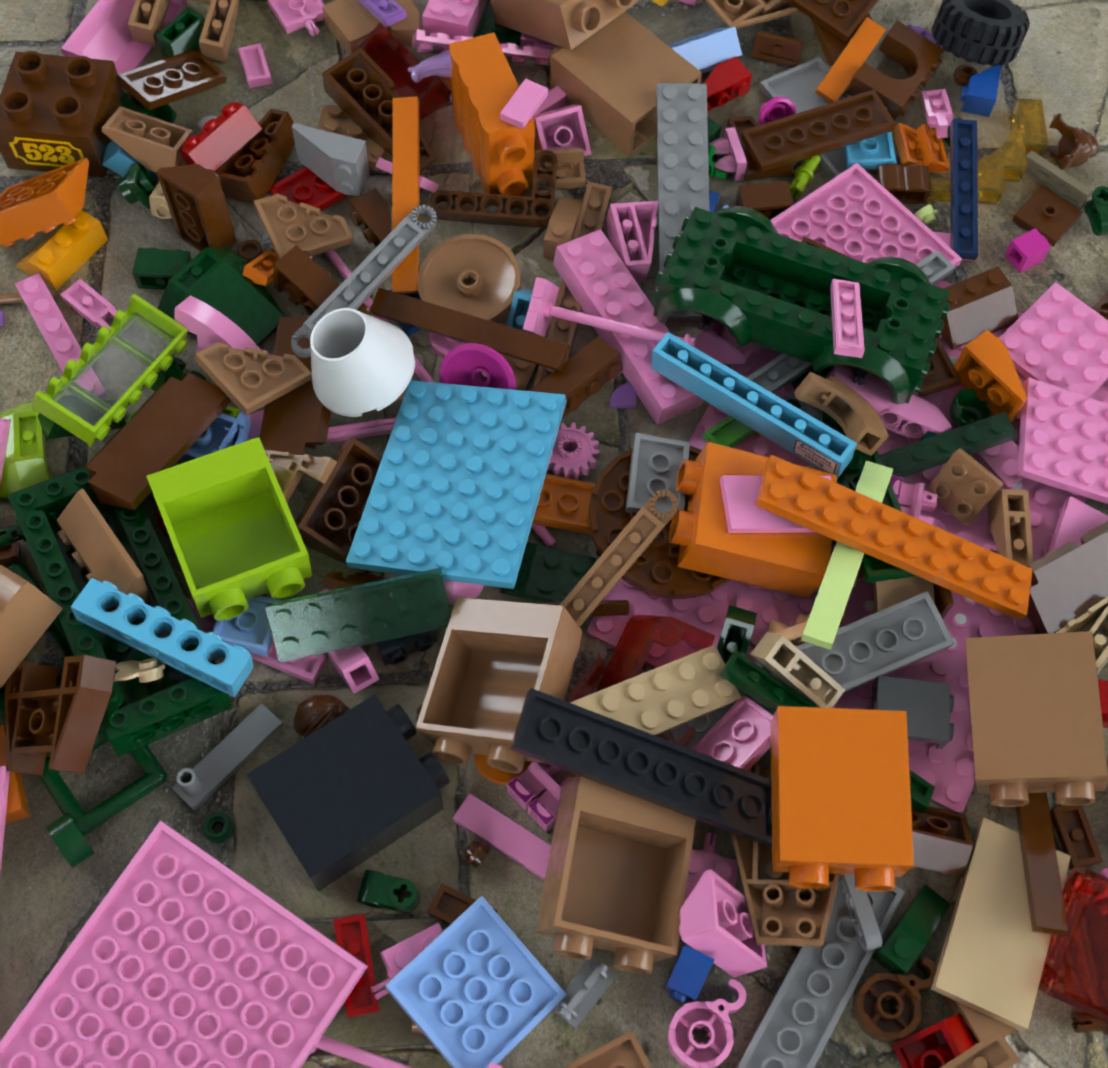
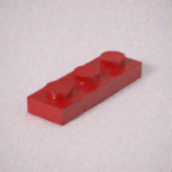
(353, 937)

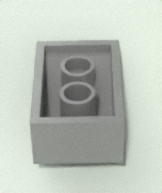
(333, 158)

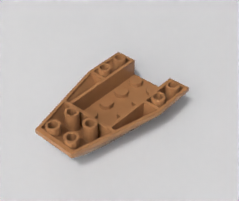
(778, 911)

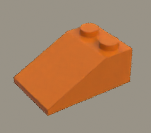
(991, 372)

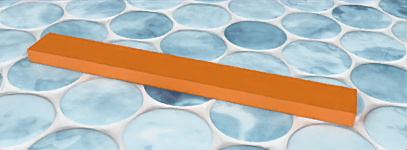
(405, 184)

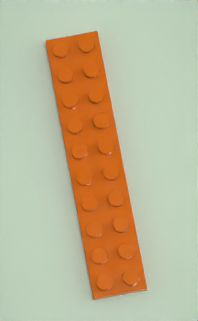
(895, 537)

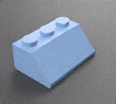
(709, 48)

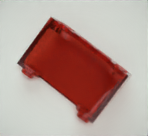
(395, 61)
(1078, 961)

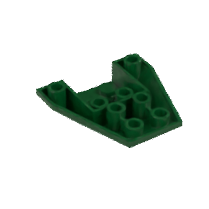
(218, 281)

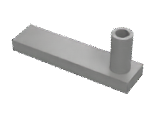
(226, 758)

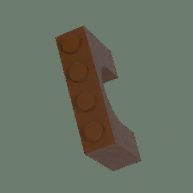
(918, 58)

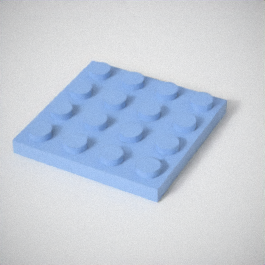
(475, 989)

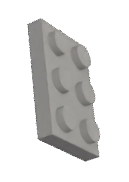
(655, 468)

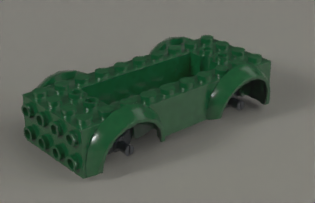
(737, 258)

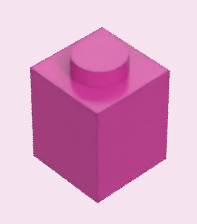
(1027, 250)

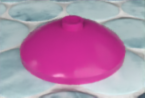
(468, 361)

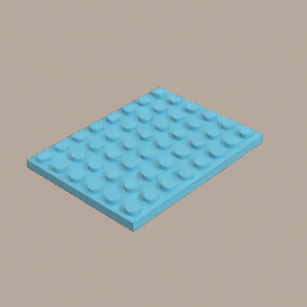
(459, 483)

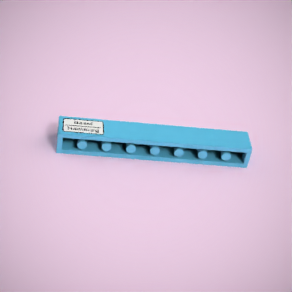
(752, 405)

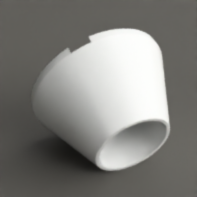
(359, 362)

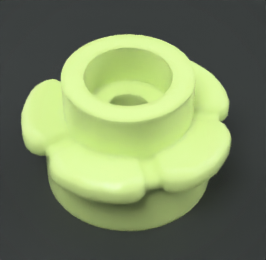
(926, 214)

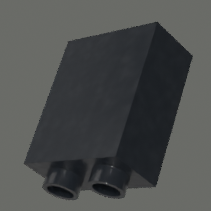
(350, 789)

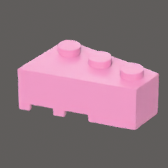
(632, 235)

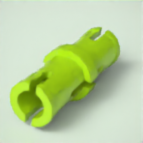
(803, 175)

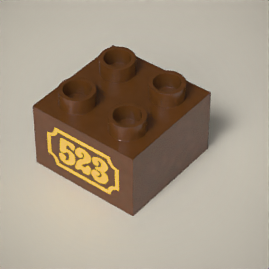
(57, 111)

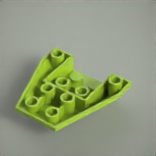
(25, 451)

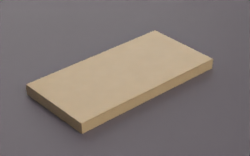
(990, 948)

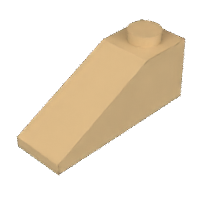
(797, 670)

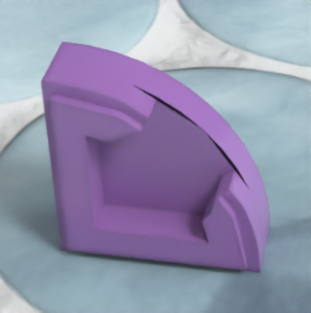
(624, 397)

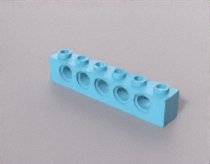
(226, 676)

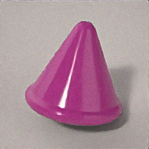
(776, 109)

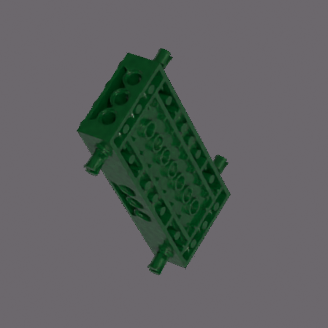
(135, 711)

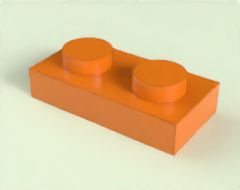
(261, 268)

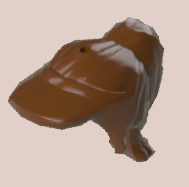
(1074, 146)

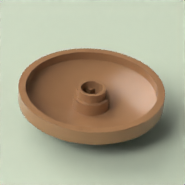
(470, 276)

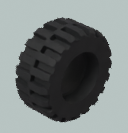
(981, 30)

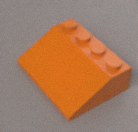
(43, 202)

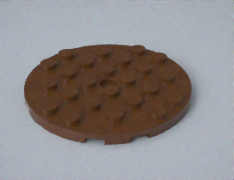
(657, 566)

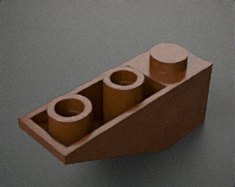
(372, 215)

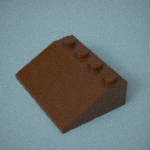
(336, 507)

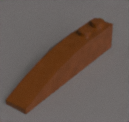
(367, 99)

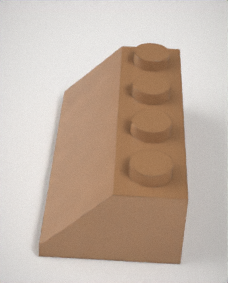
(99, 548)

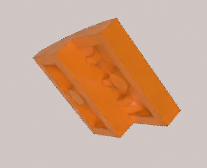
(920, 147)

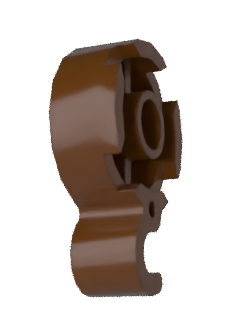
(902, 993)

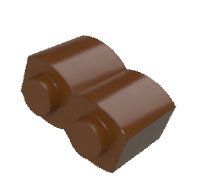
(906, 183)

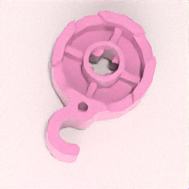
(714, 1020)

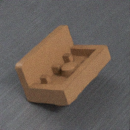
(569, 168)

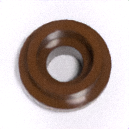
(963, 73)
(476, 852)

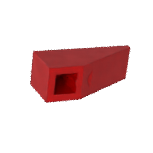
(727, 82)

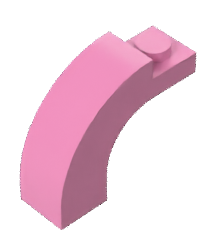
(354, 667)

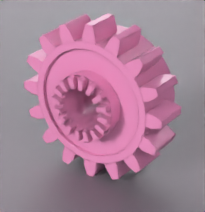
(581, 459)

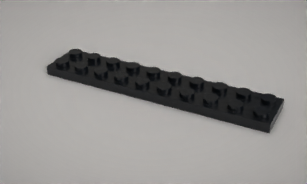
(644, 766)

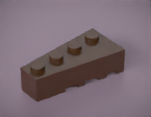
(256, 164)
(305, 280)

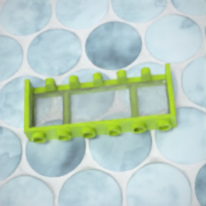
(112, 371)

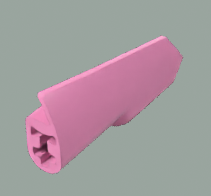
(906, 419)

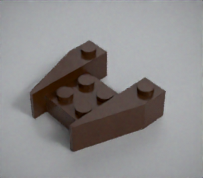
(54, 719)

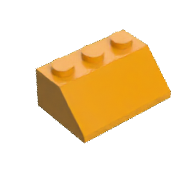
(64, 250)

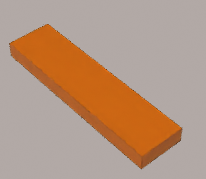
(850, 60)

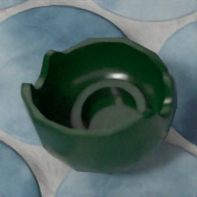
(968, 408)

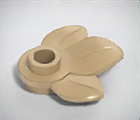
(145, 670)

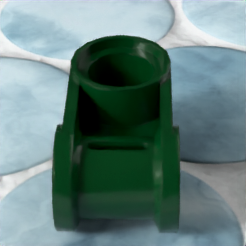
(1098, 211)
(382, 891)

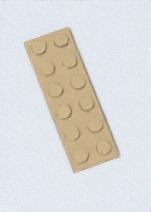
(667, 694)

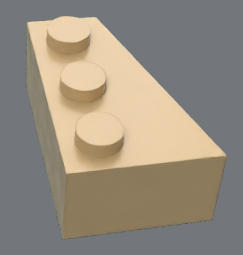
(1097, 621)

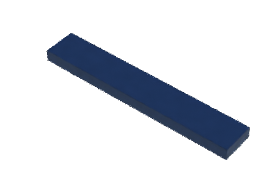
(964, 188)

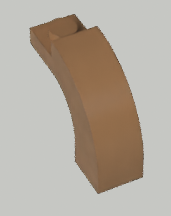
(846, 407)

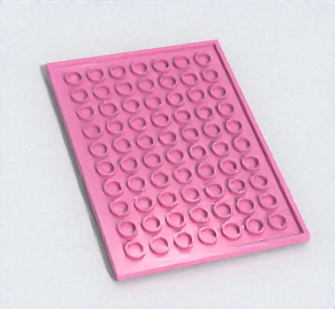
(184, 974)

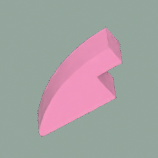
(210, 325)

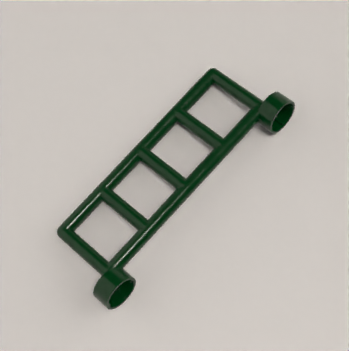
(74, 823)

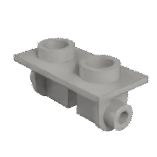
(584, 992)

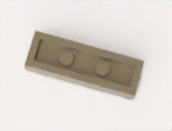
(1056, 180)

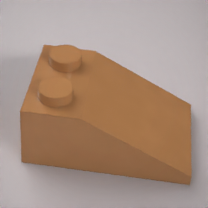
(147, 139)

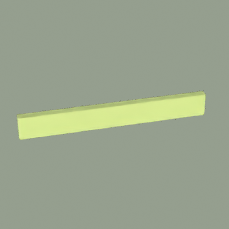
(842, 569)

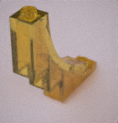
(1009, 160)

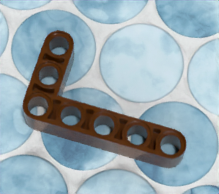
(505, 203)

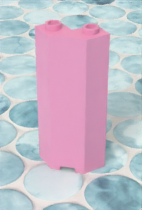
(106, 34)

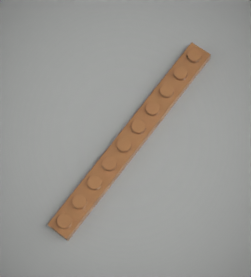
(590, 220)

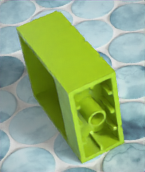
(231, 529)

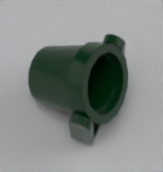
(137, 185)

